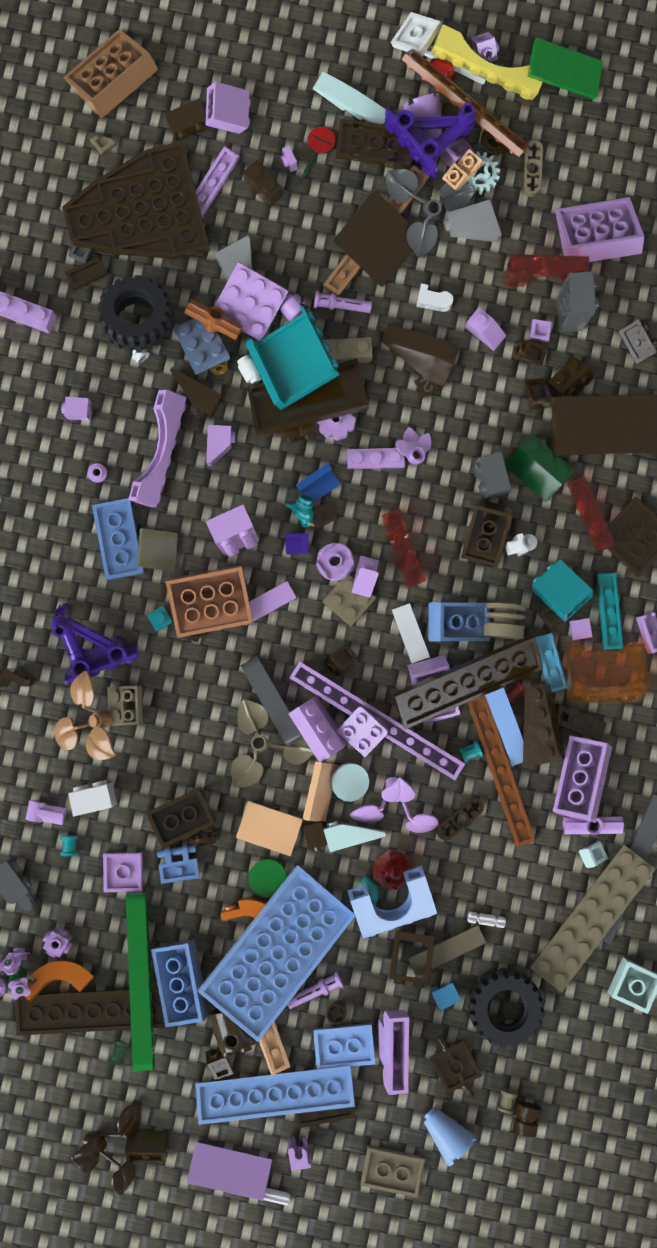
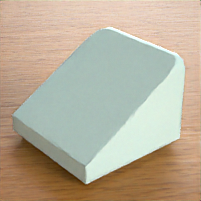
(593, 854)

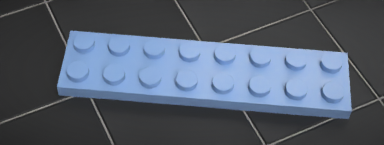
(274, 1095)

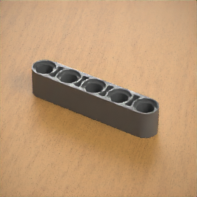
(271, 700)

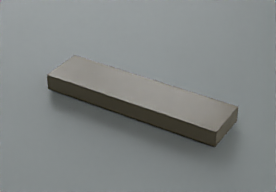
(448, 949)

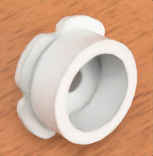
(140, 357)

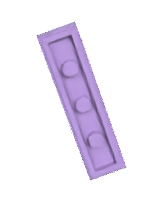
(216, 178)

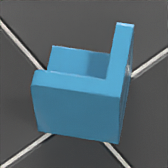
(445, 996)

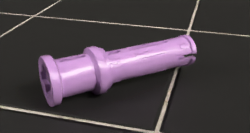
(332, 302)
(324, 989)

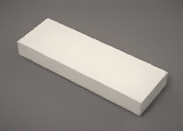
(410, 633)

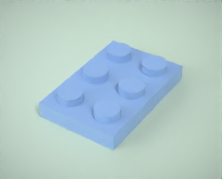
(344, 1046)

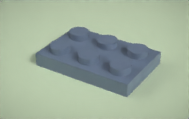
(201, 347)

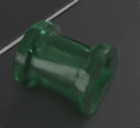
(118, 1052)

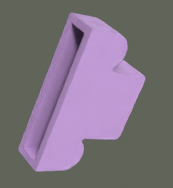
(394, 1050)

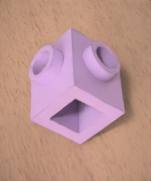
(485, 47)
(62, 937)

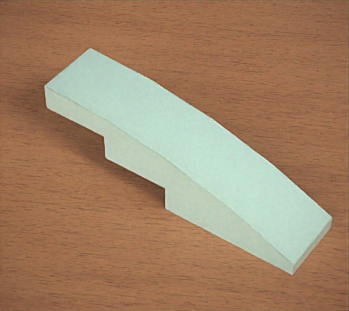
(350, 99)

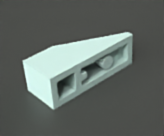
(347, 835)

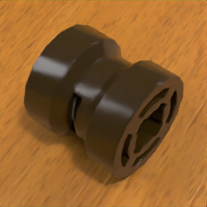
(336, 1013)

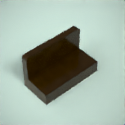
(146, 1146)

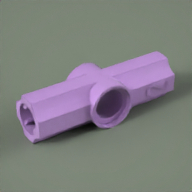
(605, 825)

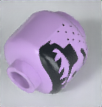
(291, 306)

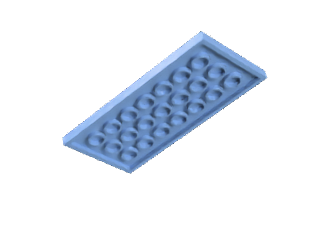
(276, 953)

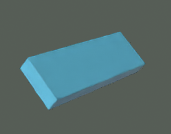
(550, 662)

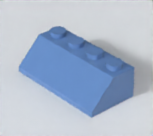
(178, 981)

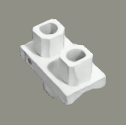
(521, 544)

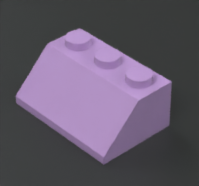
(318, 728)

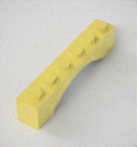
(453, 47)

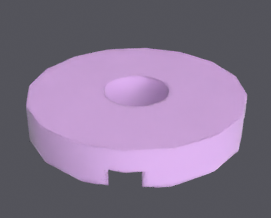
(337, 572)

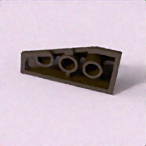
(424, 353)

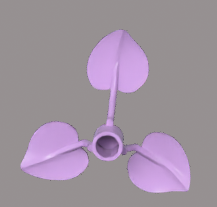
(396, 790)

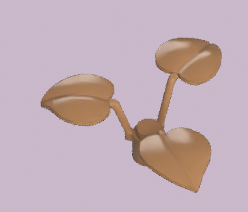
(99, 743)

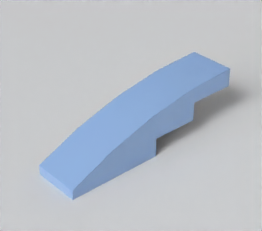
(506, 725)

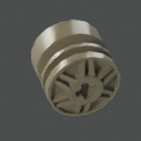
(504, 620)

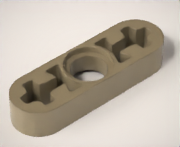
(538, 175)

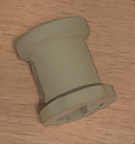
(508, 1101)

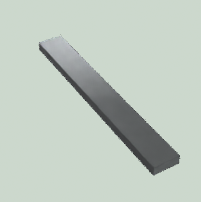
(642, 846)

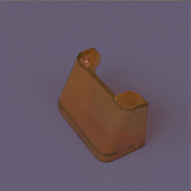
(606, 674)

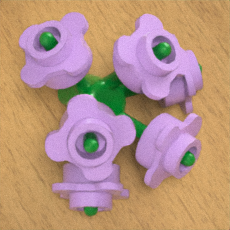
(12, 966)

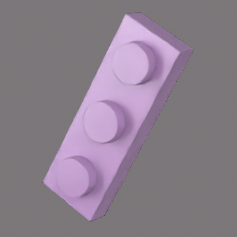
(374, 458)

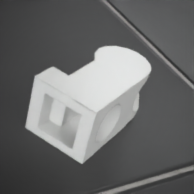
(434, 300)

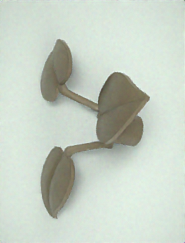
(246, 770)

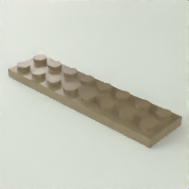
(592, 918)

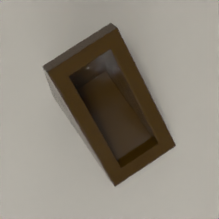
(537, 394)

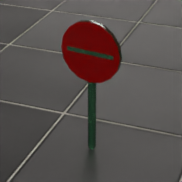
(321, 141)

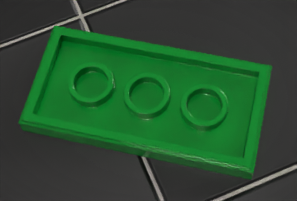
(565, 68)

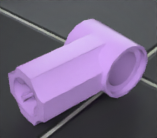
(40, 811)

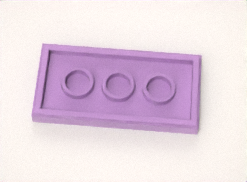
(229, 1171)

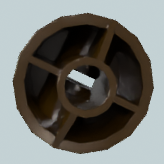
(229, 1034)

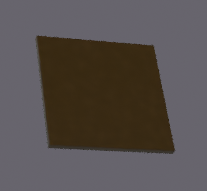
(375, 238)

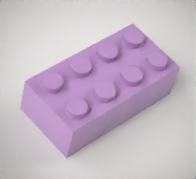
(582, 779)

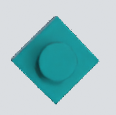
(159, 618)

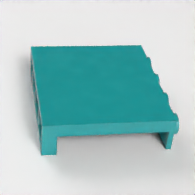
(293, 360)

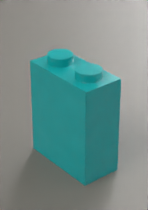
(562, 590)

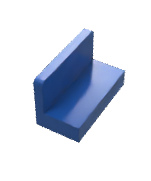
(318, 483)

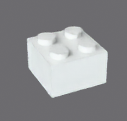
(92, 799)

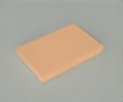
(319, 792)
(269, 828)

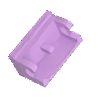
(648, 629)
(299, 1156)

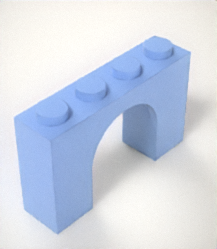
(416, 907)

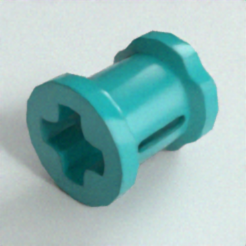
(470, 752)
(69, 845)

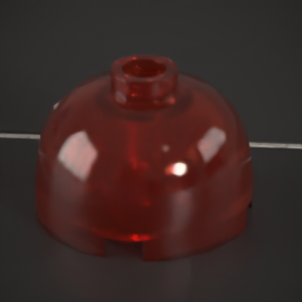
(389, 869)

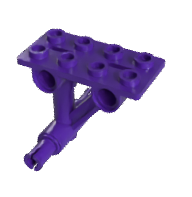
(417, 141)
(106, 656)

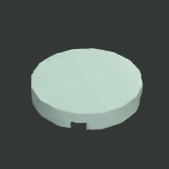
(350, 782)

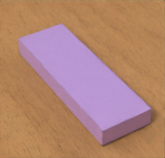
(271, 600)

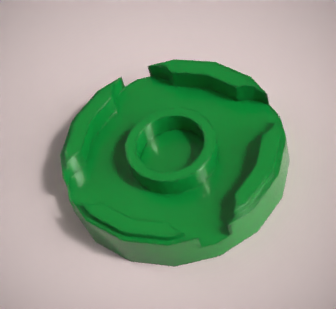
(266, 877)

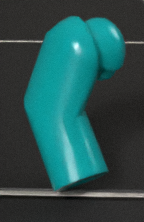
(372, 888)

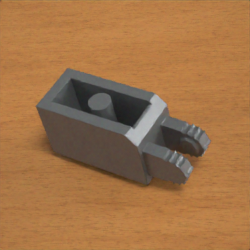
(15, 886)

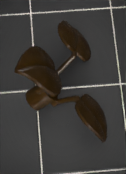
(88, 1155)

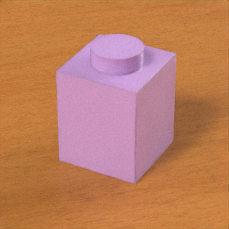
(77, 408)

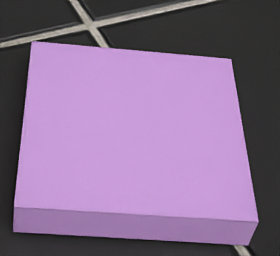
(123, 872)

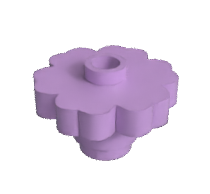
(337, 429)

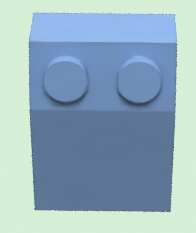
(457, 621)

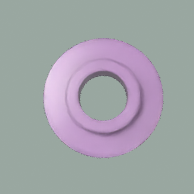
(103, 473)

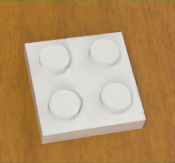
(416, 33)

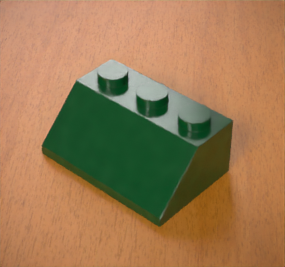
(538, 467)

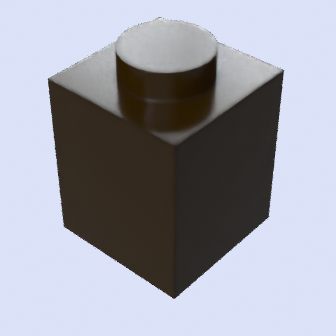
(315, 836)

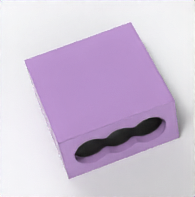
(229, 108)

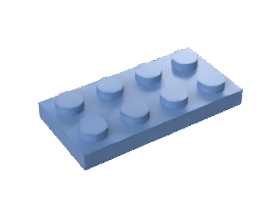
(117, 538)

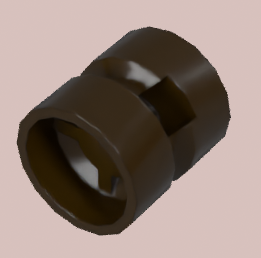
(525, 1122)

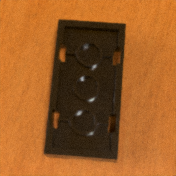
(372, 144)

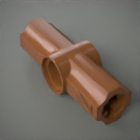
(213, 319)

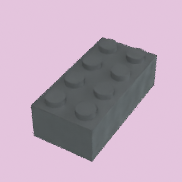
(576, 301)

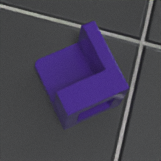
(297, 544)

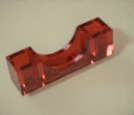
(402, 549)

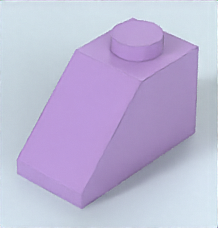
(485, 329)
(218, 442)

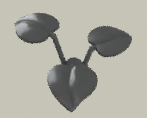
(420, 235)

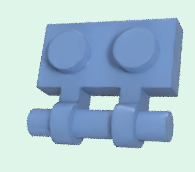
(178, 870)

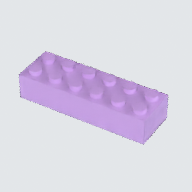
(233, 531)

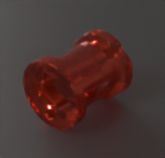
(515, 692)

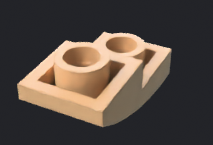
(463, 170)

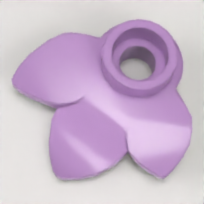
(413, 443)

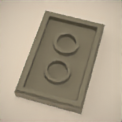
(392, 1171)

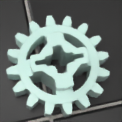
(485, 181)

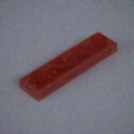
(590, 514)

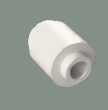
(248, 369)

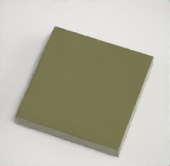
(157, 549)

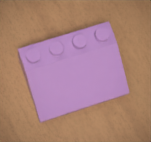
(600, 230)

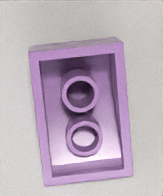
(426, 669)

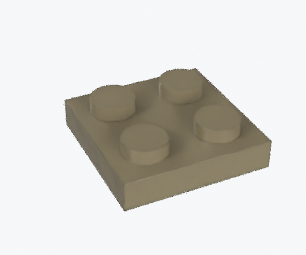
(345, 603)

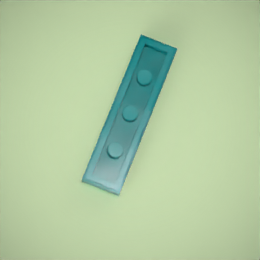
(609, 611)

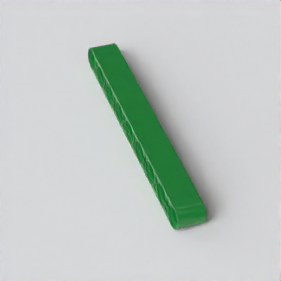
(140, 981)

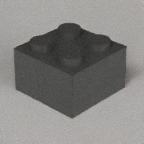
(492, 476)

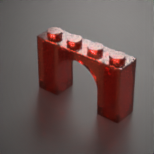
(525, 267)

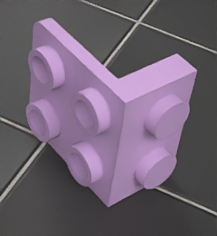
(362, 730)

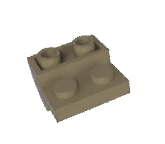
(125, 705)

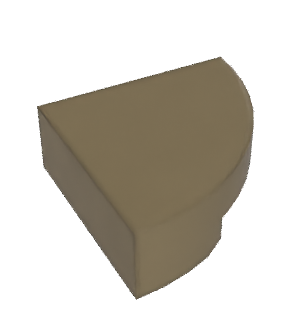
(103, 144)

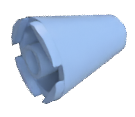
(448, 1135)

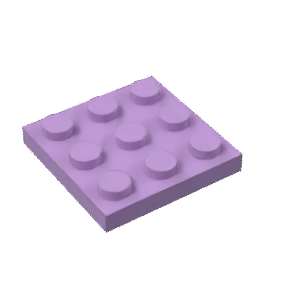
(251, 300)

